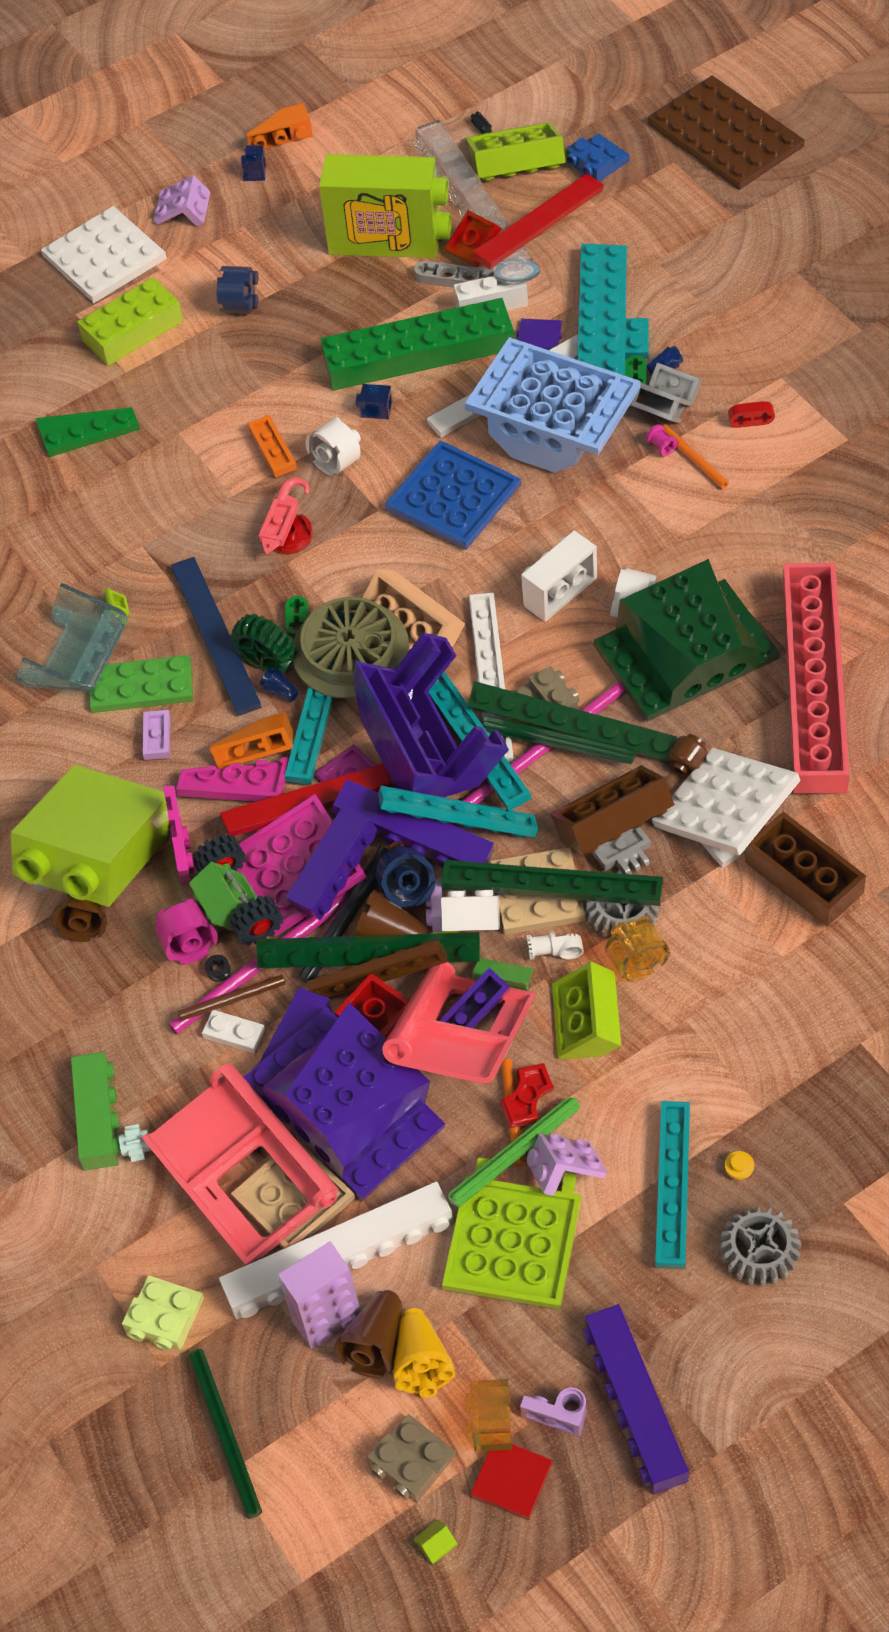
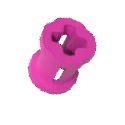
(660, 439)

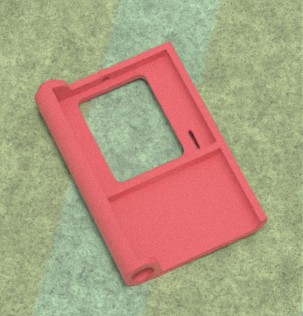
(449, 1048)
(219, 1133)

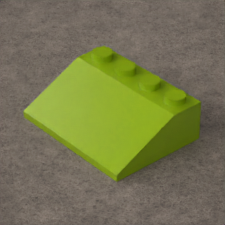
(516, 150)

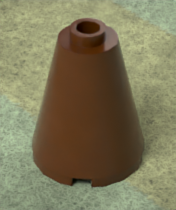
(79, 918)
(387, 918)
(372, 1336)

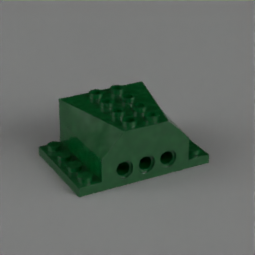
(682, 641)

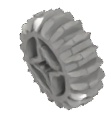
(609, 914)
(778, 1260)

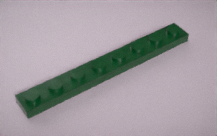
(570, 721)
(553, 882)
(358, 949)

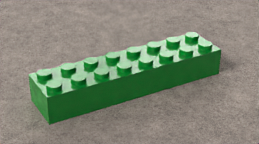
(416, 343)

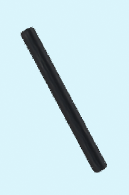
(348, 909)

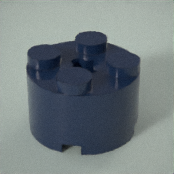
(237, 289)
(398, 890)

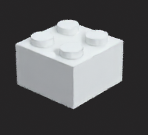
(470, 912)

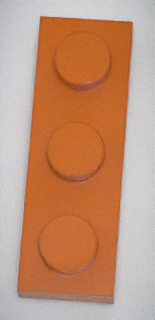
(272, 446)

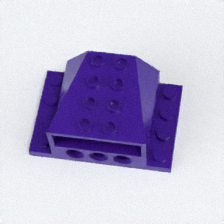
(347, 1099)

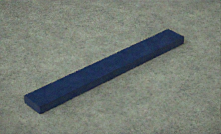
(216, 636)

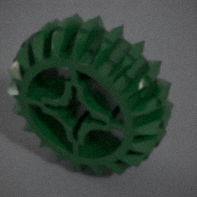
(263, 643)

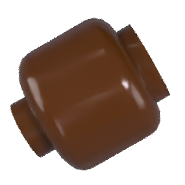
(687, 753)

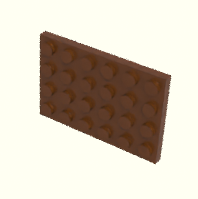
(726, 132)

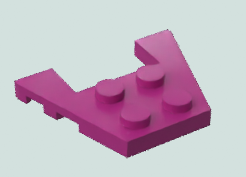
(179, 837)

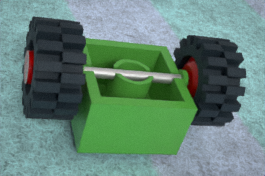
(227, 893)

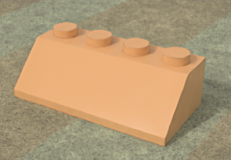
(412, 607)

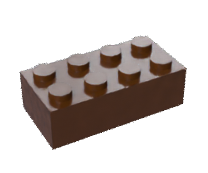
(612, 810)
(805, 868)

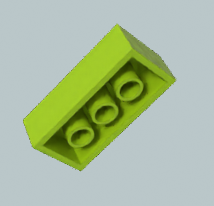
(130, 321)

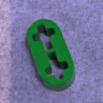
(640, 375)
(292, 618)

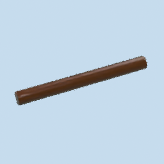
(231, 998)

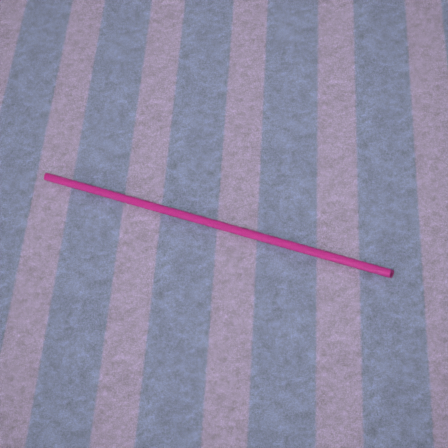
(312, 923)

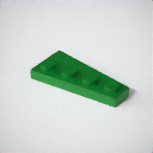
(79, 430)

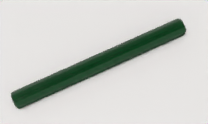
(559, 740)
(225, 1434)

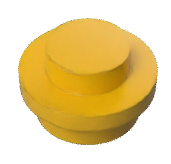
(739, 1165)

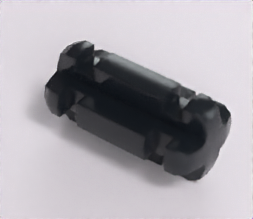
(481, 123)

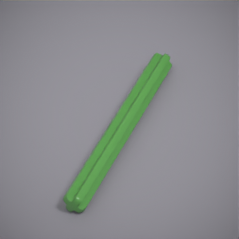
(512, 1152)

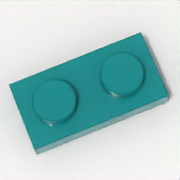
(637, 337)

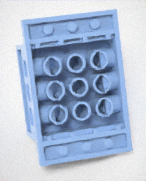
(549, 405)

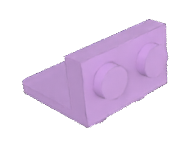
(185, 197)
(555, 1154)

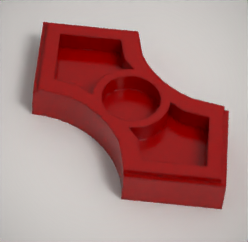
(521, 1105)

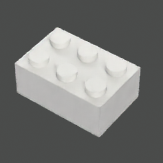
(559, 575)

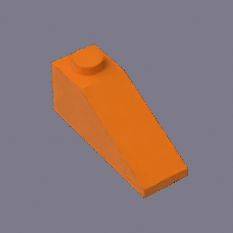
(254, 741)

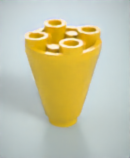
(420, 1356)

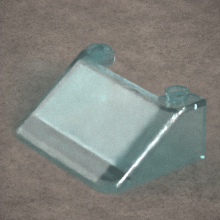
(83, 647)

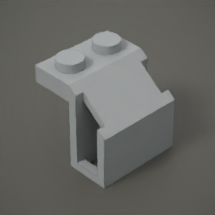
(669, 392)

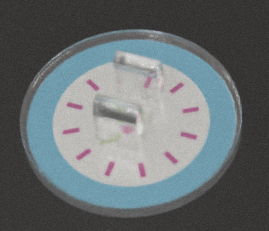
(517, 270)

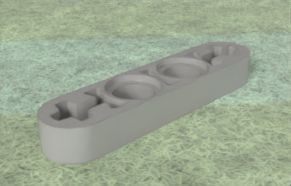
(458, 272)

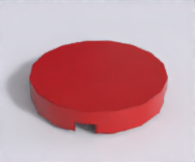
(298, 536)

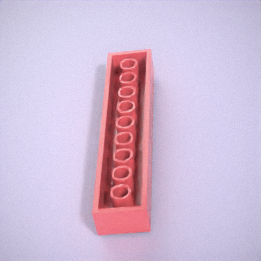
(815, 678)

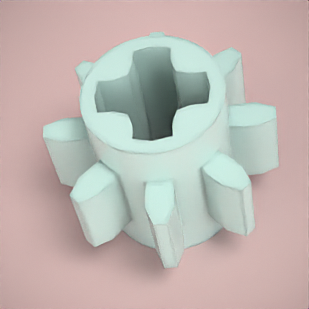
(133, 1144)

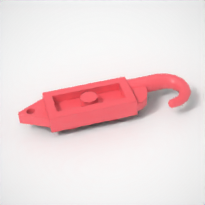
(281, 516)

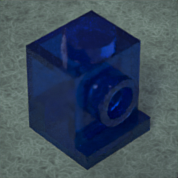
(254, 163)

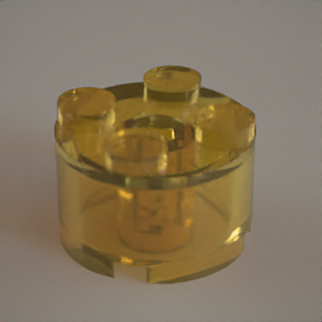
(636, 949)

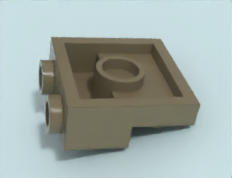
(550, 686)
(410, 1458)

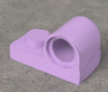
(556, 1416)

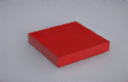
(470, 235)
(512, 1480)

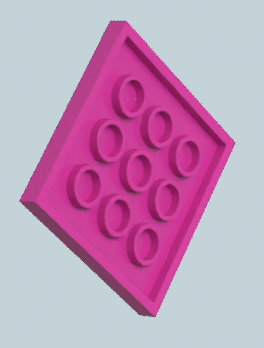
(281, 852)

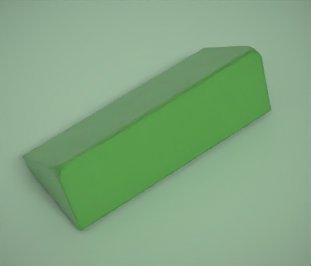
(514, 975)

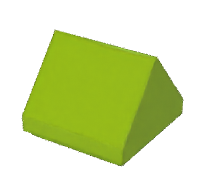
(116, 600)
(435, 1541)

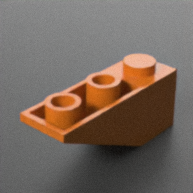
(281, 128)

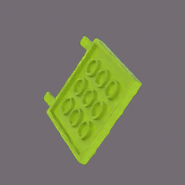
(514, 1243)

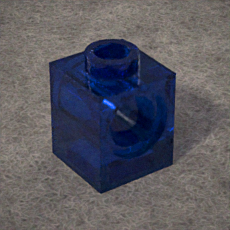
(374, 401)

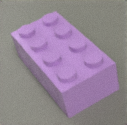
(320, 1295)

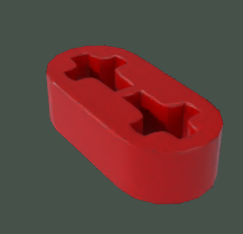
(751, 414)

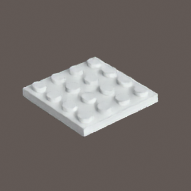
(103, 254)
(727, 801)

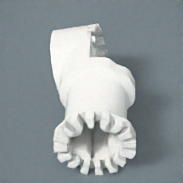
(565, 946)

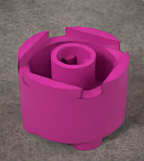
(185, 932)

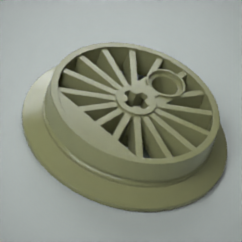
(348, 642)

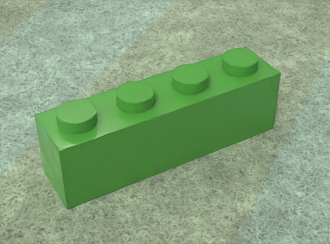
(94, 1111)

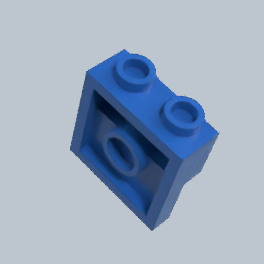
(596, 156)

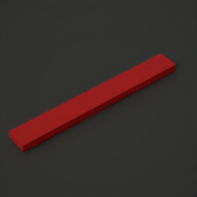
(537, 221)
(263, 812)

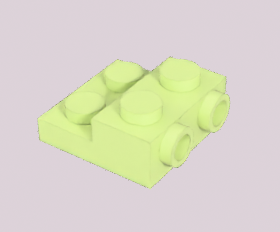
(162, 1314)

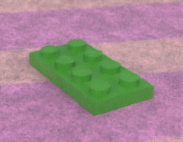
(143, 684)

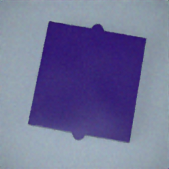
(540, 332)

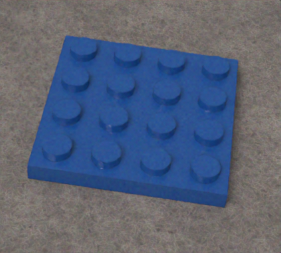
(453, 494)

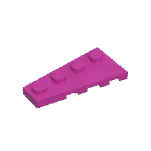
(235, 781)

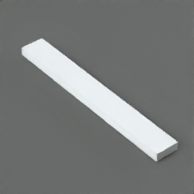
(457, 416)
(488, 649)

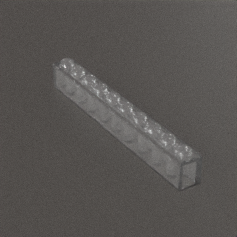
(464, 185)

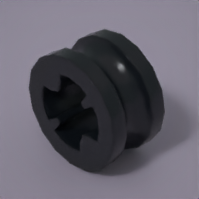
(213, 974)

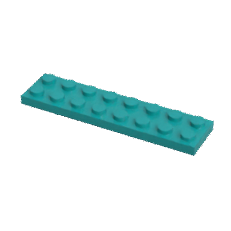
(602, 306)

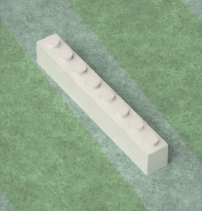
(356, 1240)

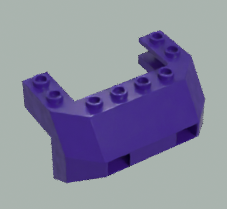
(410, 730)

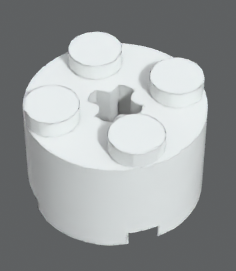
(333, 446)
(630, 582)

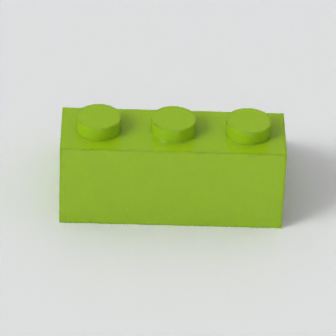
(586, 1013)

